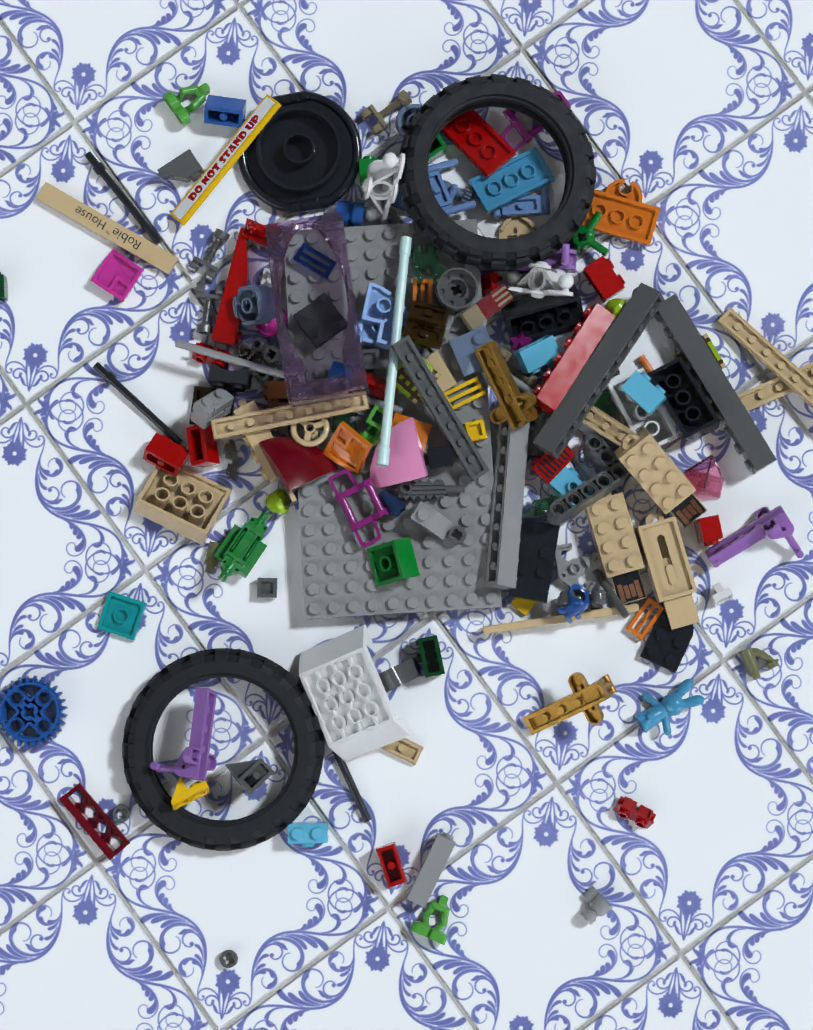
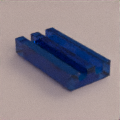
(328, 269)

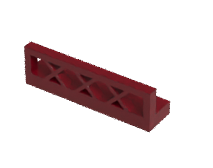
(91, 828)

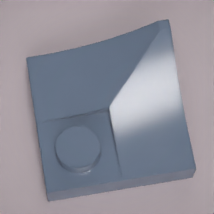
(464, 347)

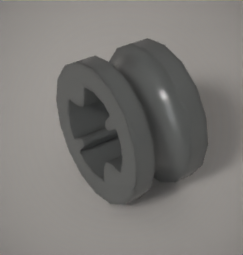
(460, 529)
(121, 807)
(223, 961)

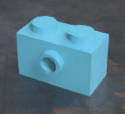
(537, 354)
(643, 392)
(566, 481)
(308, 833)

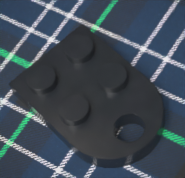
(667, 646)

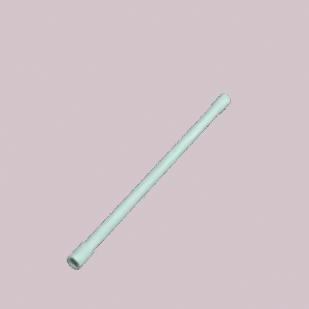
(383, 449)

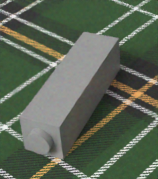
(431, 869)

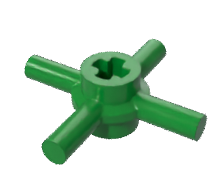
(589, 233)

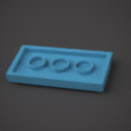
(512, 181)

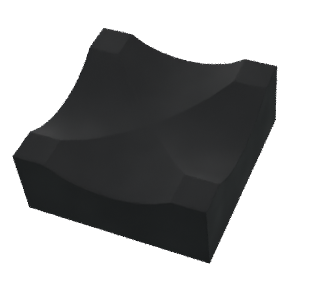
(320, 320)
(236, 379)

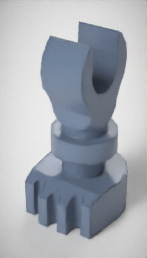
(464, 196)

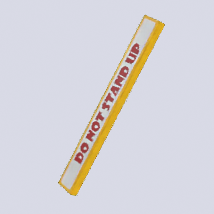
(225, 159)

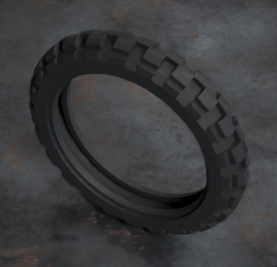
(538, 105)
(139, 737)

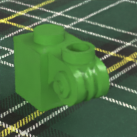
(374, 425)

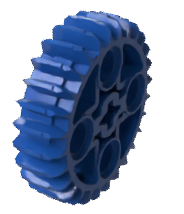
(40, 714)

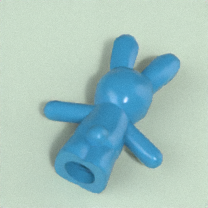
(671, 705)

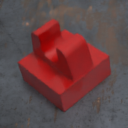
(489, 282)

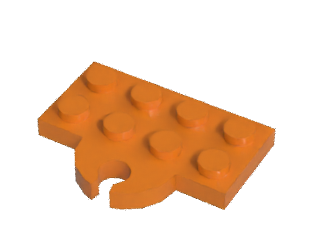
(623, 213)

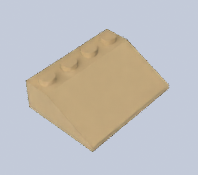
(183, 503)

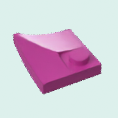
(117, 275)

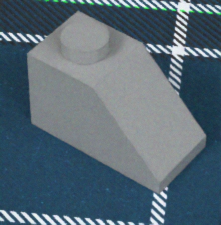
(431, 520)

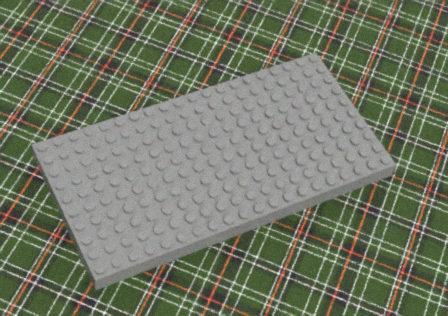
(334, 564)

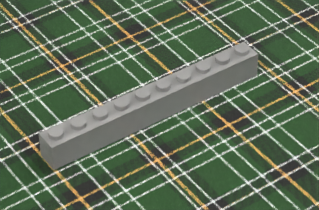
(507, 507)

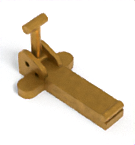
(514, 406)
(584, 698)

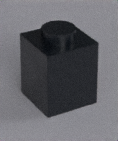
(439, 457)

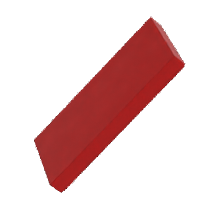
(478, 142)

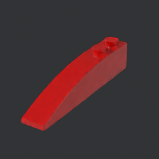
(227, 325)

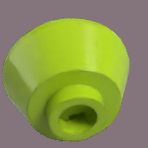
(615, 306)
(278, 501)

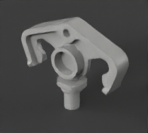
(571, 570)

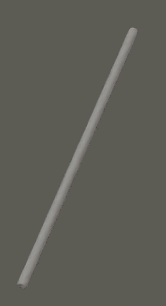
(257, 367)

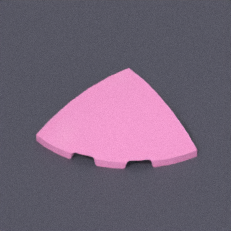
(405, 457)

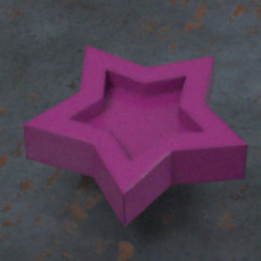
(519, 341)

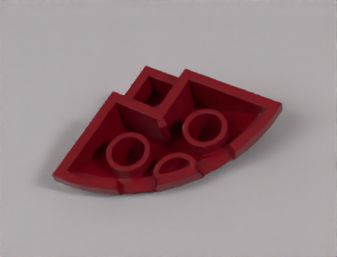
(295, 463)

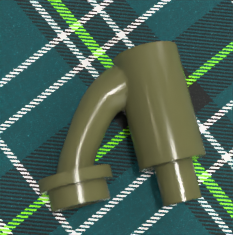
(210, 561)
(750, 662)

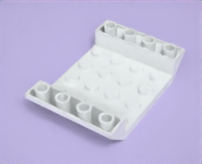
(349, 695)

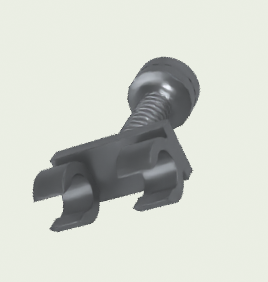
(220, 236)
(204, 327)

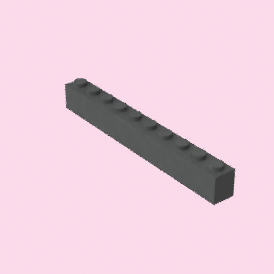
(599, 370)
(715, 385)

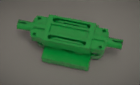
(242, 547)

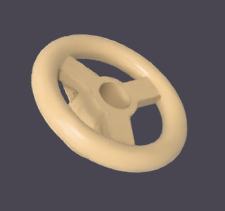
(309, 435)

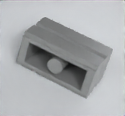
(211, 407)

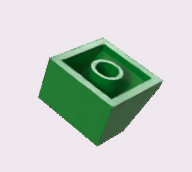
(393, 561)

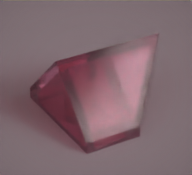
(706, 477)

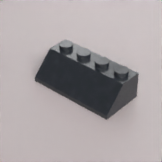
(542, 316)
(685, 399)

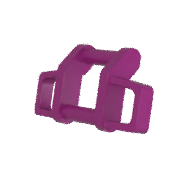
(515, 122)
(341, 498)

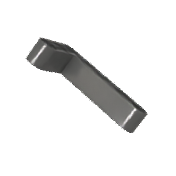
(606, 476)
(400, 674)

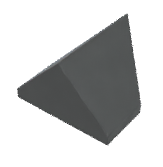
(250, 773)

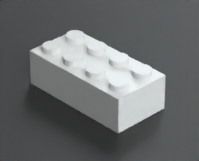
(637, 418)

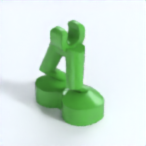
(174, 101)
(423, 927)

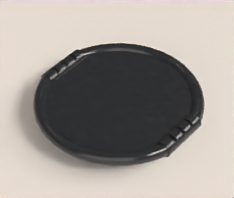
(303, 154)

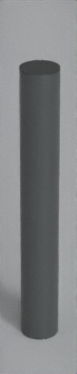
(610, 592)

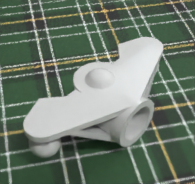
(382, 185)
(541, 281)

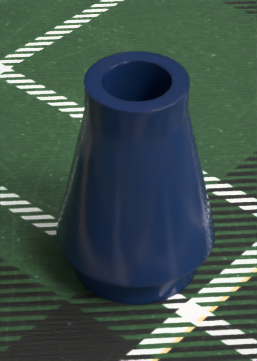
(392, 503)

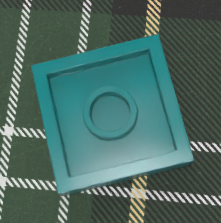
(121, 615)

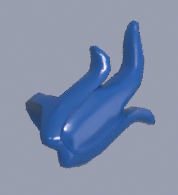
(575, 606)

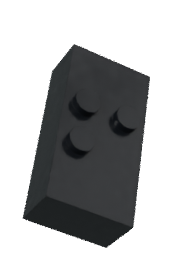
(536, 560)

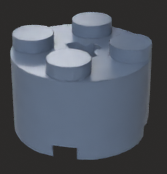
(254, 304)

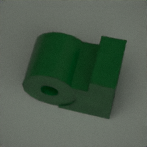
(603, 404)

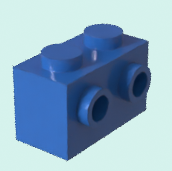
(224, 111)

